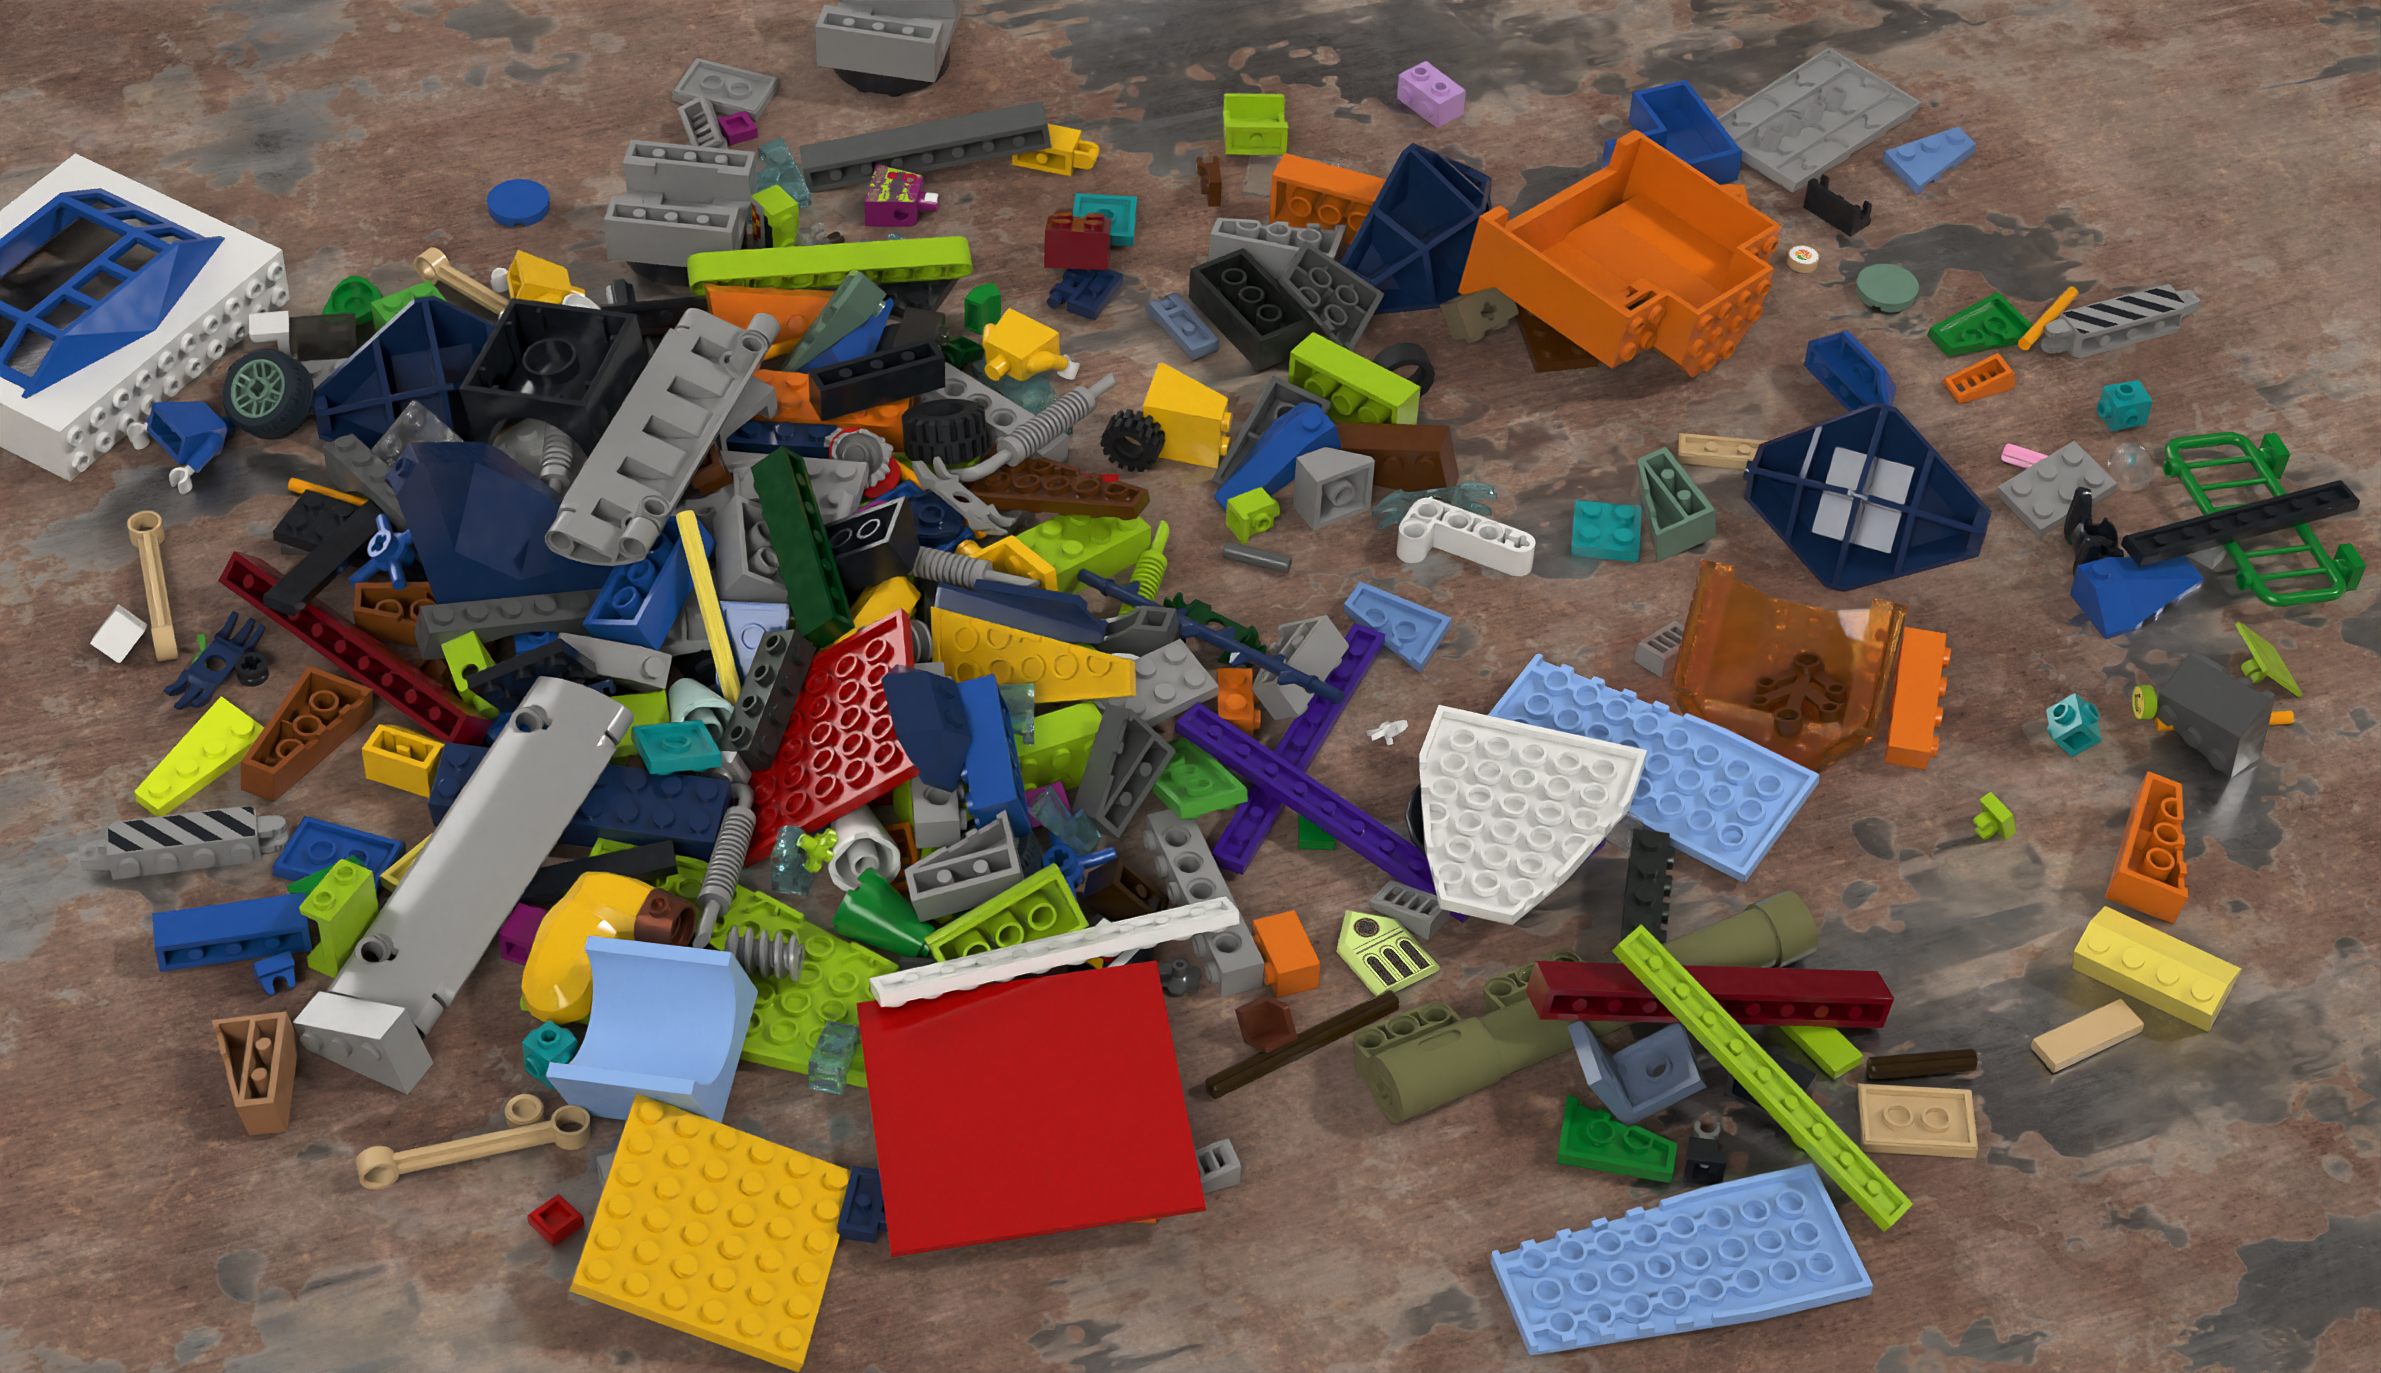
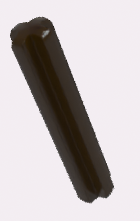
(1921, 1064)

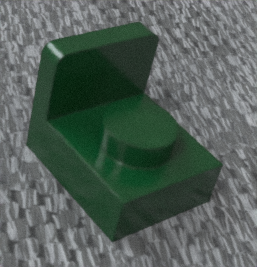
(962, 351)

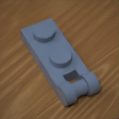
(1183, 326)

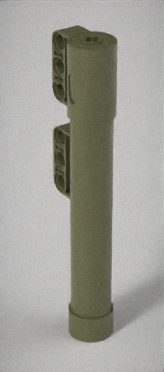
(1438, 1057)

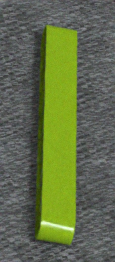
(830, 264)

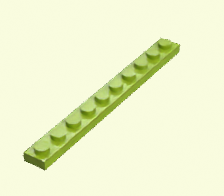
(1762, 1078)

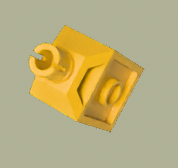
(1013, 558)

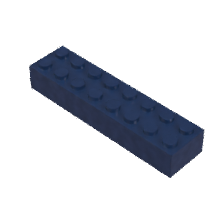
(621, 806)

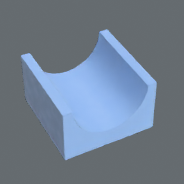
(659, 1028)

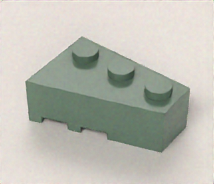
(1673, 505)

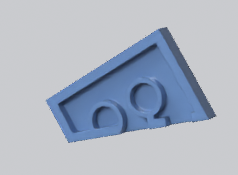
(1929, 157)
(1409, 628)

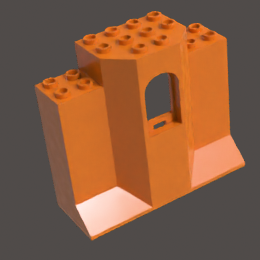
(1629, 235)

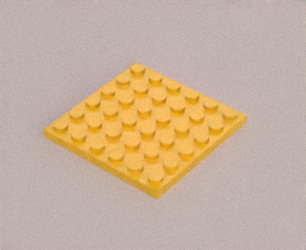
(714, 1233)

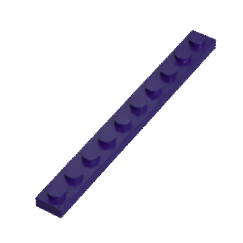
(1299, 747)
(1308, 798)

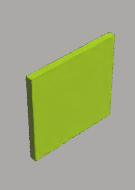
(2265, 661)

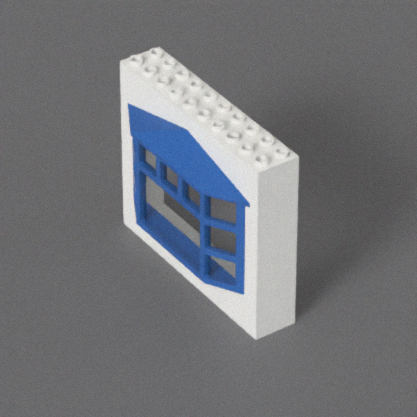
(141, 336)

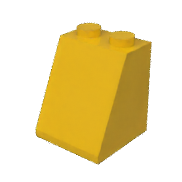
(1190, 416)

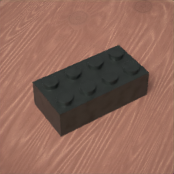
(1249, 308)

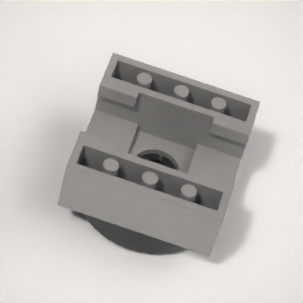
(887, 43)
(679, 205)

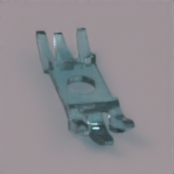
(1460, 496)

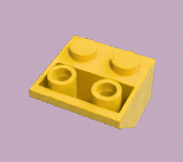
(403, 758)

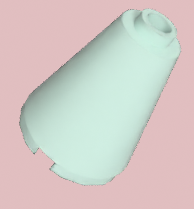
(694, 701)

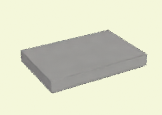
(727, 88)

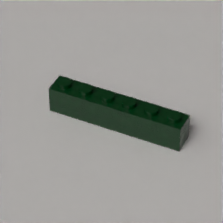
(802, 547)

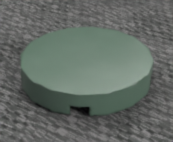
(1887, 287)

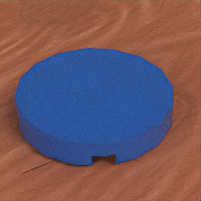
(518, 202)

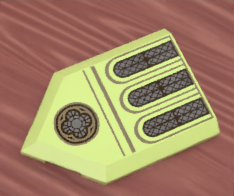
(1382, 952)

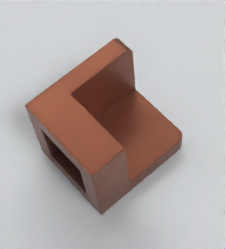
(1266, 1023)

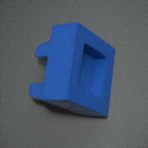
(273, 968)

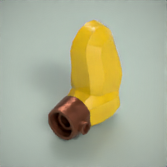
(599, 904)

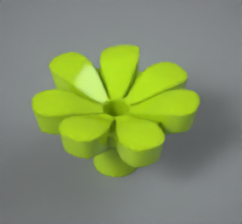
(817, 848)

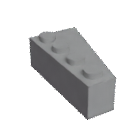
(1273, 244)

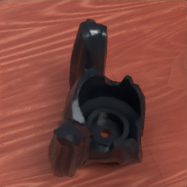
(2089, 539)

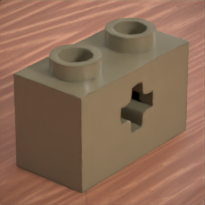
(1477, 312)

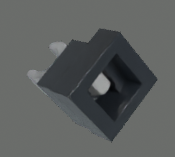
(1703, 1160)

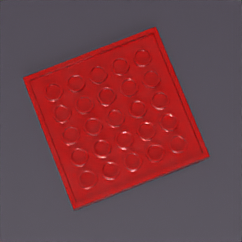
(837, 740)

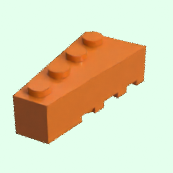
(791, 308)
(1916, 698)
(2150, 856)

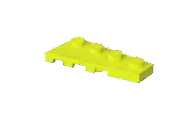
(199, 758)

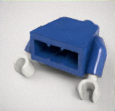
(187, 433)

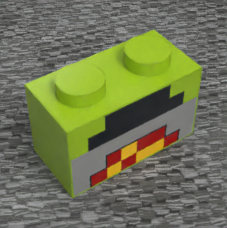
(774, 218)

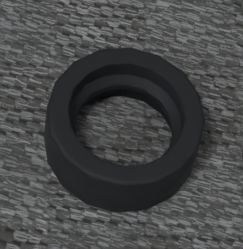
(1408, 354)

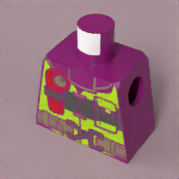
(897, 198)

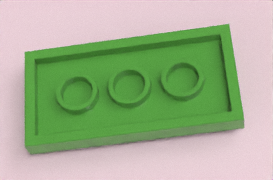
(1197, 783)

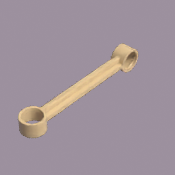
(435, 267)
(154, 580)
(474, 1147)

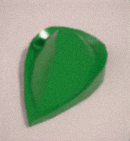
(353, 296)

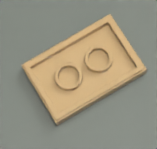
(1916, 1120)

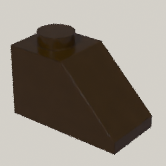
(1122, 892)

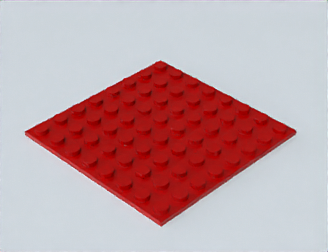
(1028, 1109)

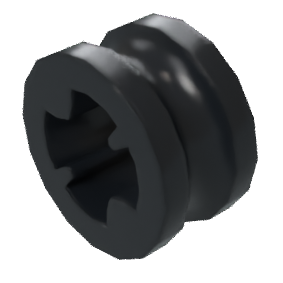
(254, 677)

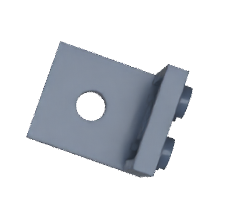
(1625, 1077)

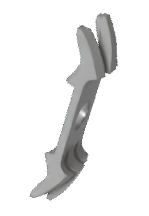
(947, 485)

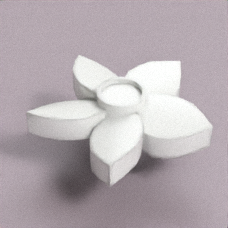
(1388, 730)

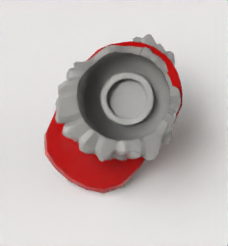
(863, 446)

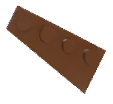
(1404, 454)

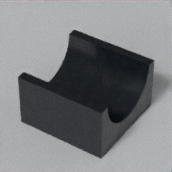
(556, 368)

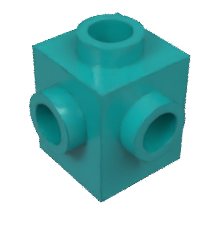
(2124, 405)
(2074, 724)
(545, 1046)

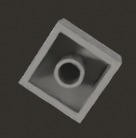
(1332, 486)

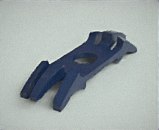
(220, 648)

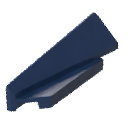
(1025, 608)

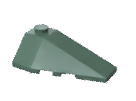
(845, 311)

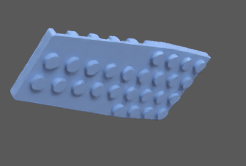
(1699, 781)
(1685, 1266)

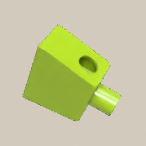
(464, 652)

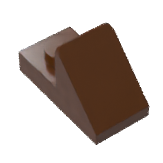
(712, 472)

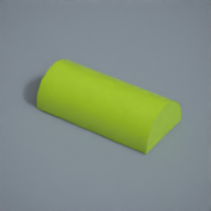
(1023, 913)

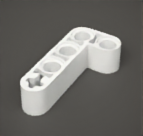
(1465, 535)

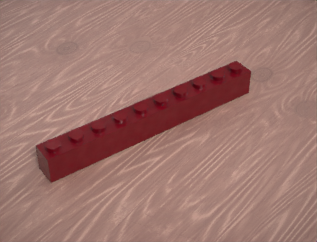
(361, 656)
(1746, 993)

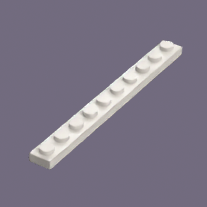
(1053, 951)

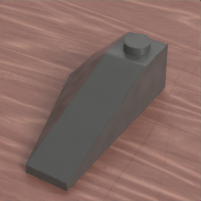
(1274, 402)

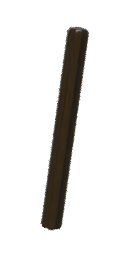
(1307, 1042)

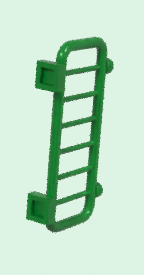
(2269, 462)

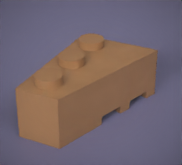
(260, 1068)

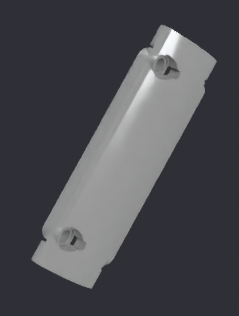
(659, 439)
(485, 851)

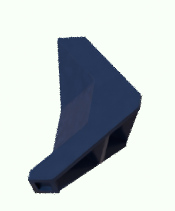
(1420, 231)
(412, 357)
(1865, 499)
(483, 524)

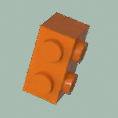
(1236, 699)

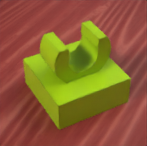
(1994, 818)

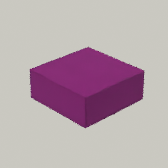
(737, 128)

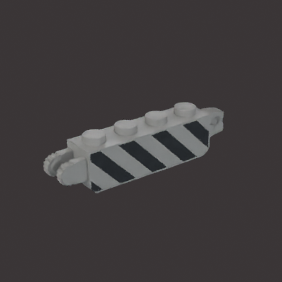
(2119, 321)
(184, 842)

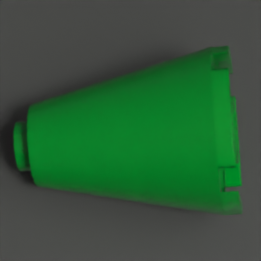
(881, 918)

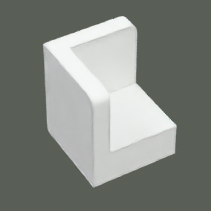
(271, 327)
(118, 634)

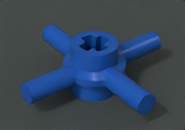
(388, 553)
(1071, 864)

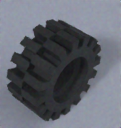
(1141, 430)

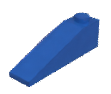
(857, 343)
(1273, 457)
(2122, 595)

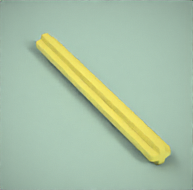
(709, 605)

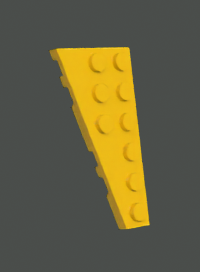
(1014, 656)

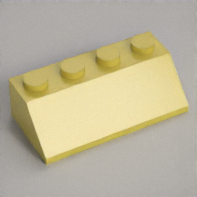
(2155, 968)

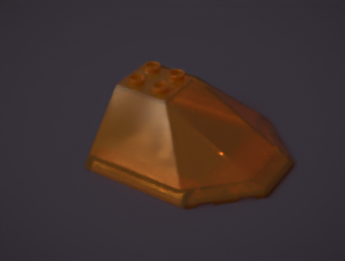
(1743, 634)

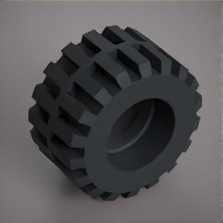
(945, 429)

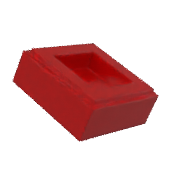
(555, 1220)

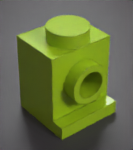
(1251, 513)

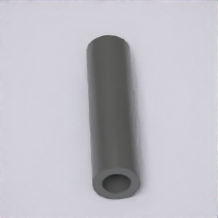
(1257, 557)

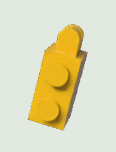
(1066, 153)

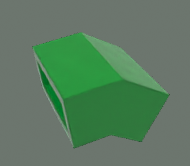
(982, 307)

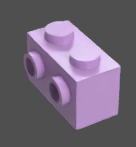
(1431, 94)

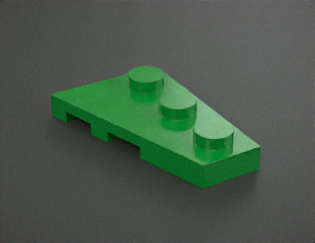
(1980, 327)
(1605, 1145)

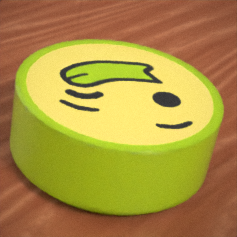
(2144, 702)

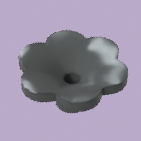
(1179, 977)

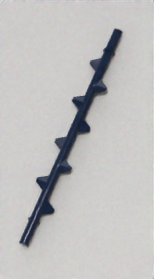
(1221, 638)

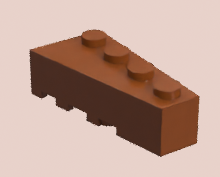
(393, 613)
(303, 731)

